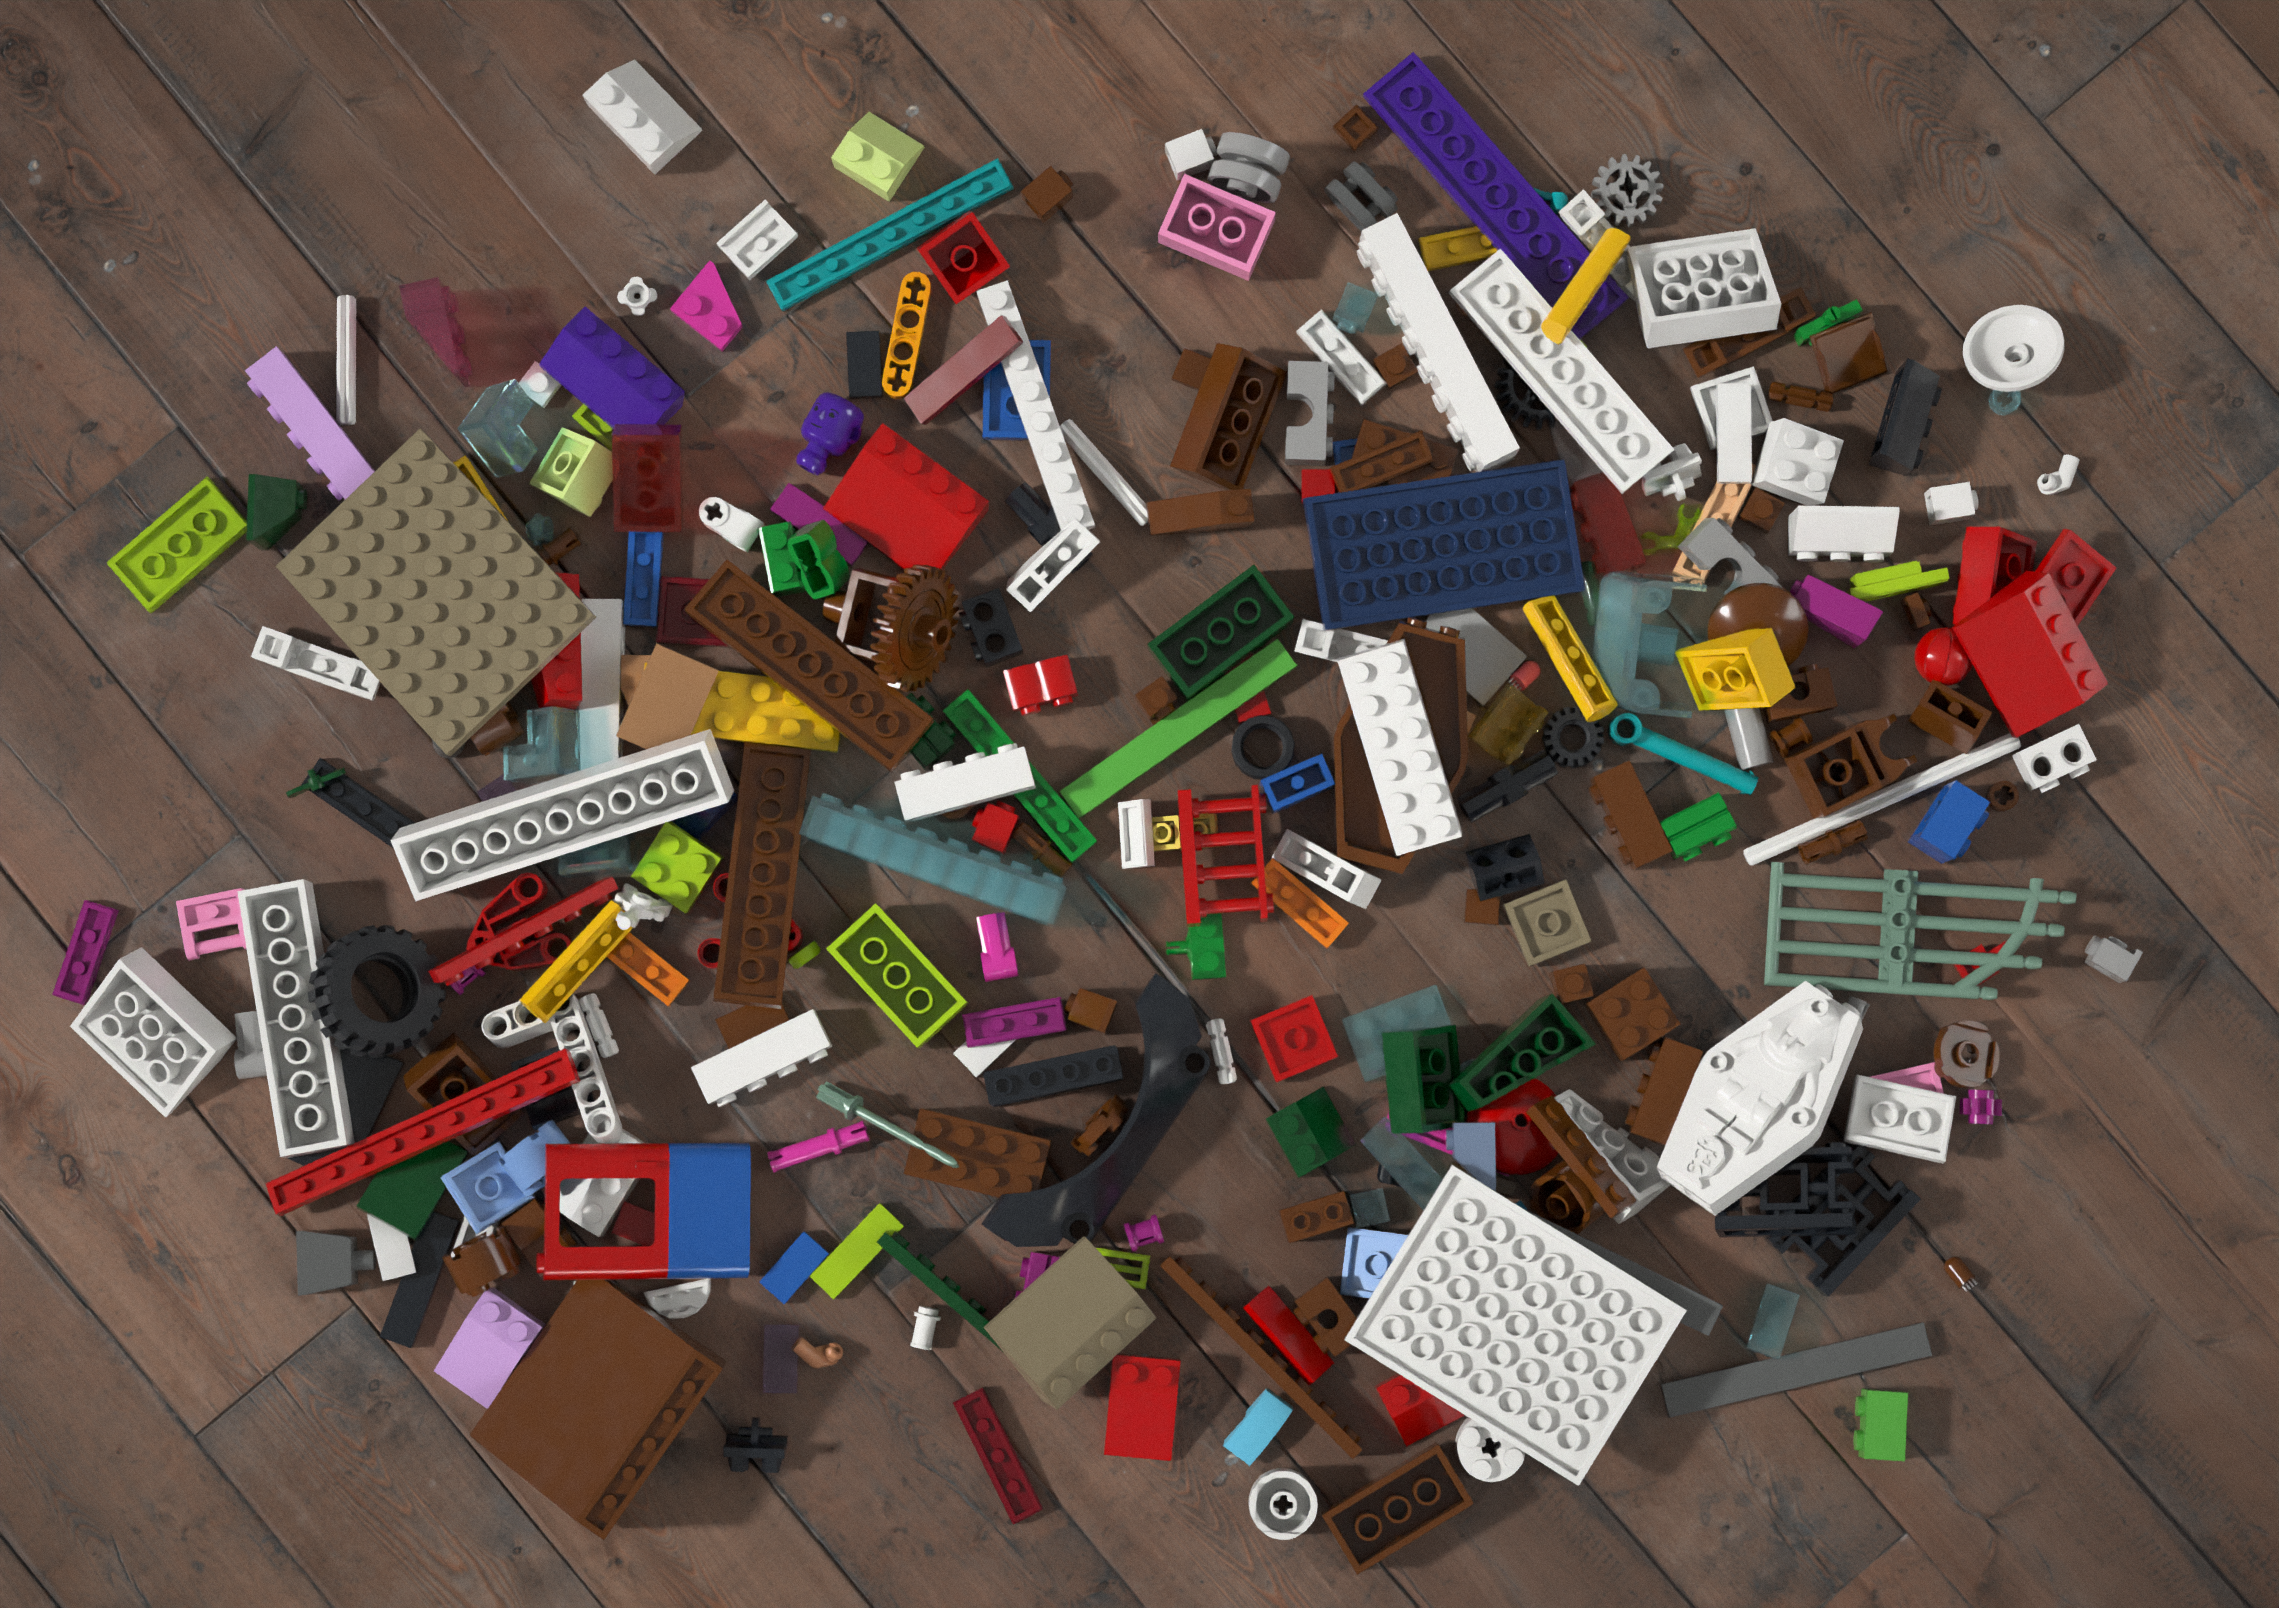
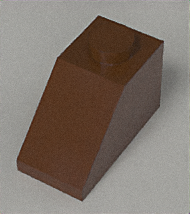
(1090, 1010)

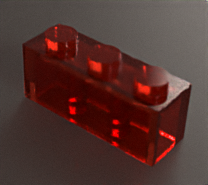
(1607, 525)

